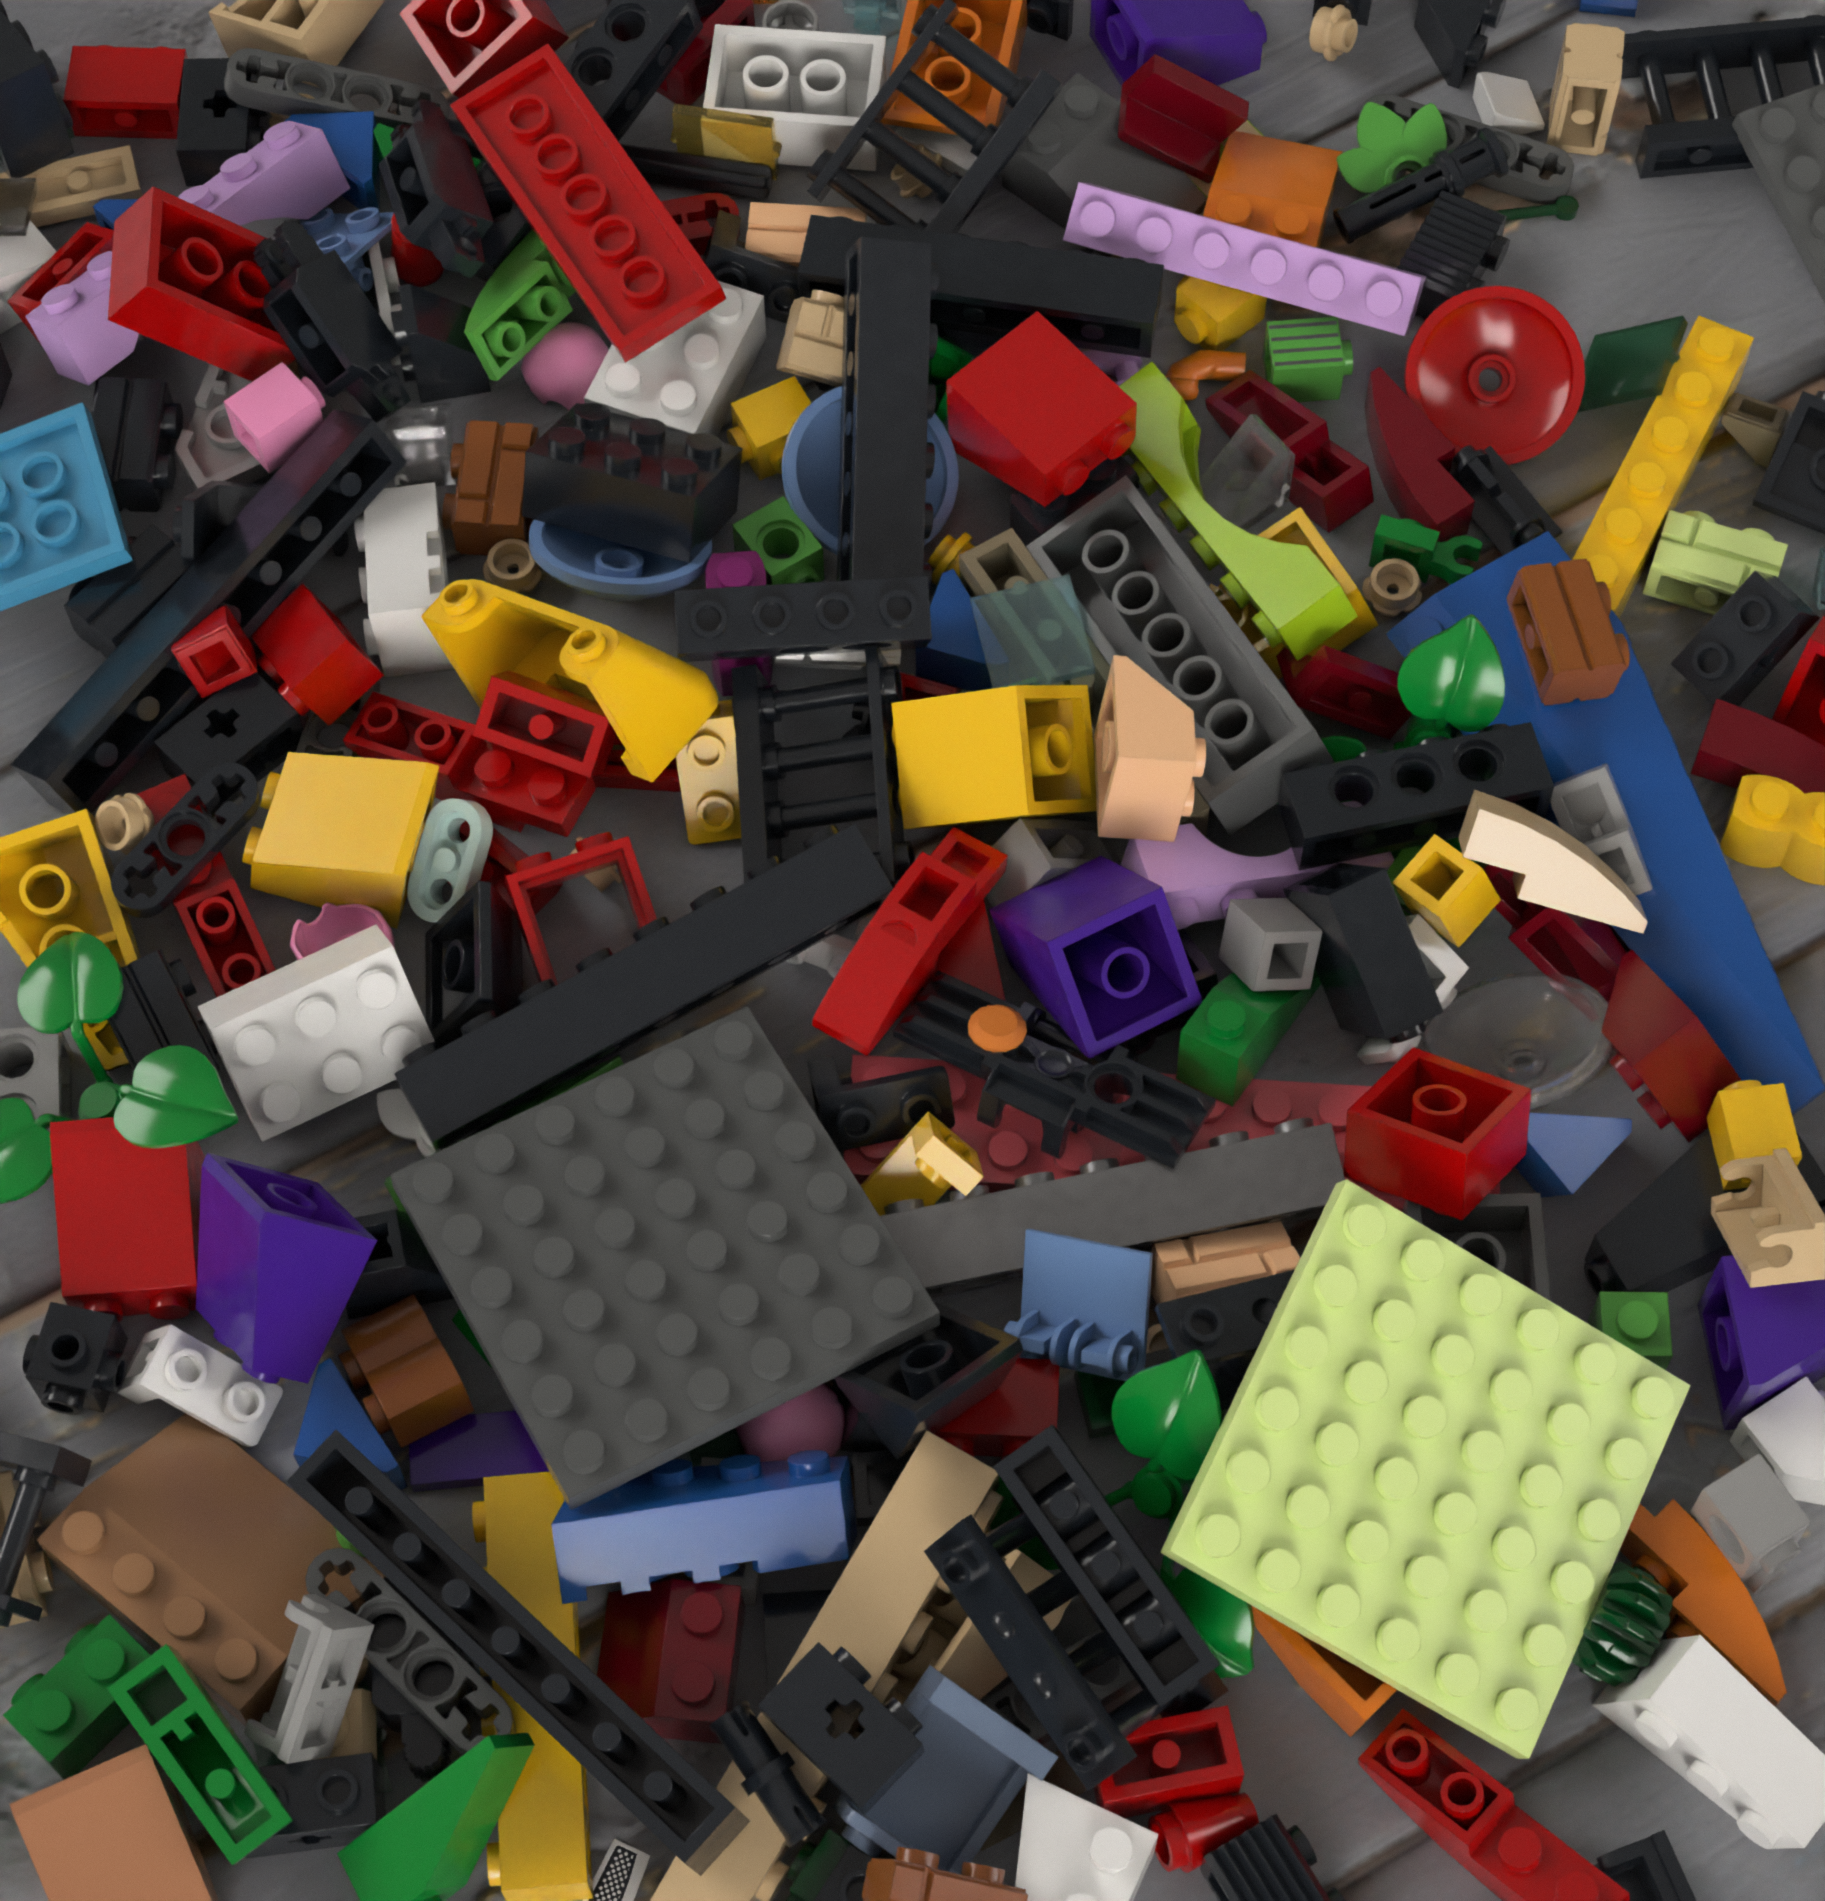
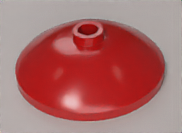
(1528, 350)

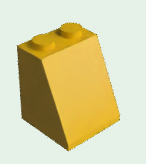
(994, 755)
(342, 830)

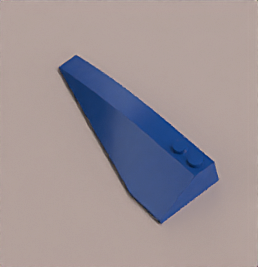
(1697, 922)

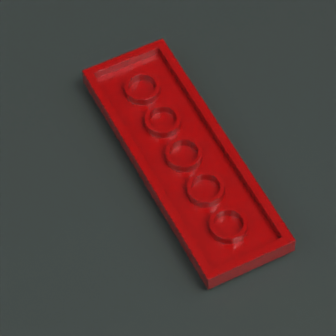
(588, 203)

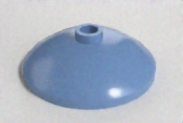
(813, 469)
(610, 568)

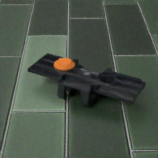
(1048, 1077)

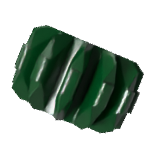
(1623, 1626)

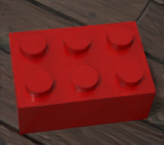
(193, 285)

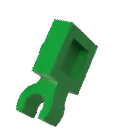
(1420, 547)

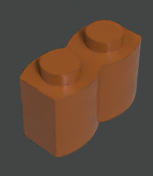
(405, 1370)

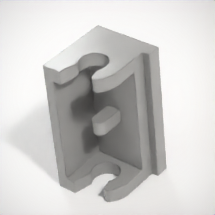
(314, 1681)

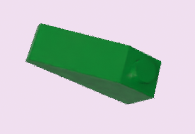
(1235, 1035)
(200, 1753)
(439, 1832)

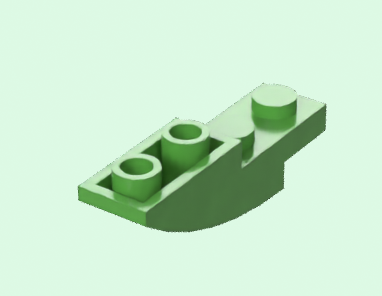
(518, 307)

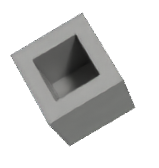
(1270, 944)

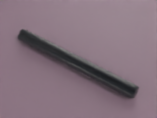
(683, 169)

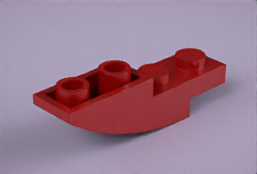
(503, 781)
(211, 903)
(905, 938)
(1478, 1819)

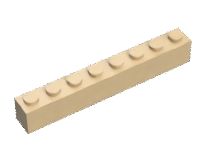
(874, 1616)

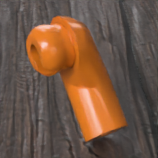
(1204, 365)

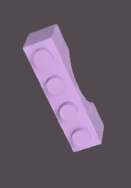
(1204, 877)

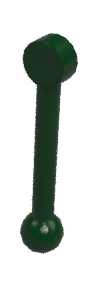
(1564, 209)

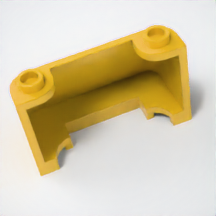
(644, 692)

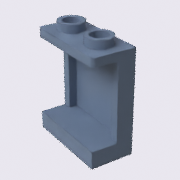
(959, 1783)

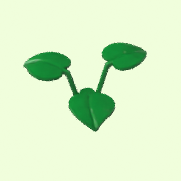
(1447, 686)
(172, 1092)
(1172, 1419)

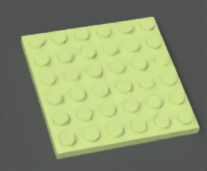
(1428, 1470)

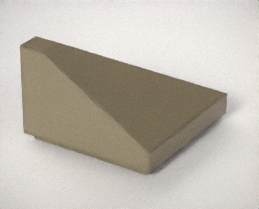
(1755, 426)

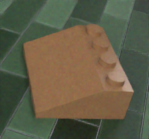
(199, 1556)

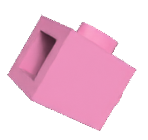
(275, 415)

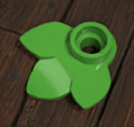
(1391, 146)

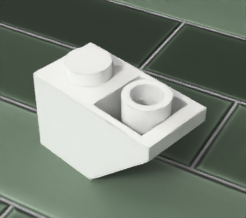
(1790, 1439)

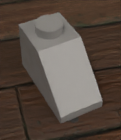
(1043, 851)

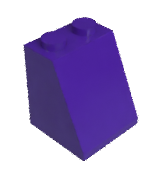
(1203, 36)
(1099, 953)
(274, 1266)
(1760, 1338)

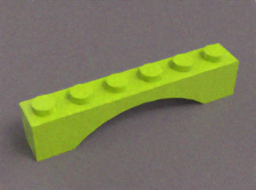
(1282, 581)

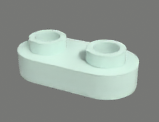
(447, 858)

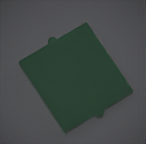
(1631, 362)

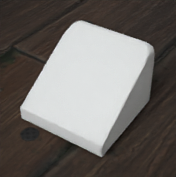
(1506, 103)

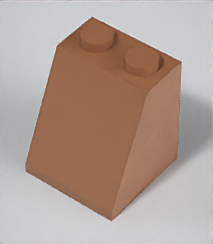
(114, 1835)

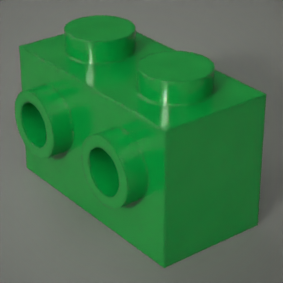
(68, 1709)

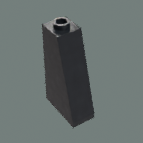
(1669, 1227)

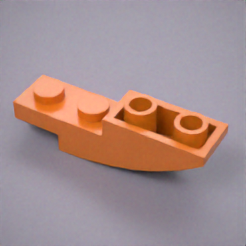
(1704, 1593)

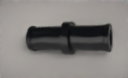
(767, 1773)

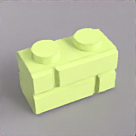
(1707, 562)

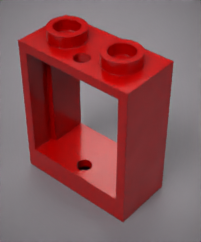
(542, 872)

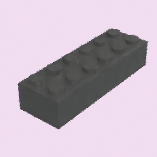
(1155, 608)

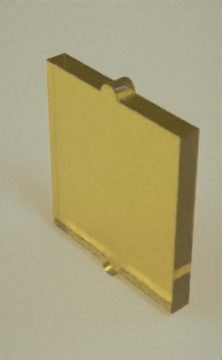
(726, 135)

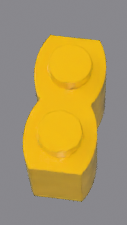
(1776, 827)

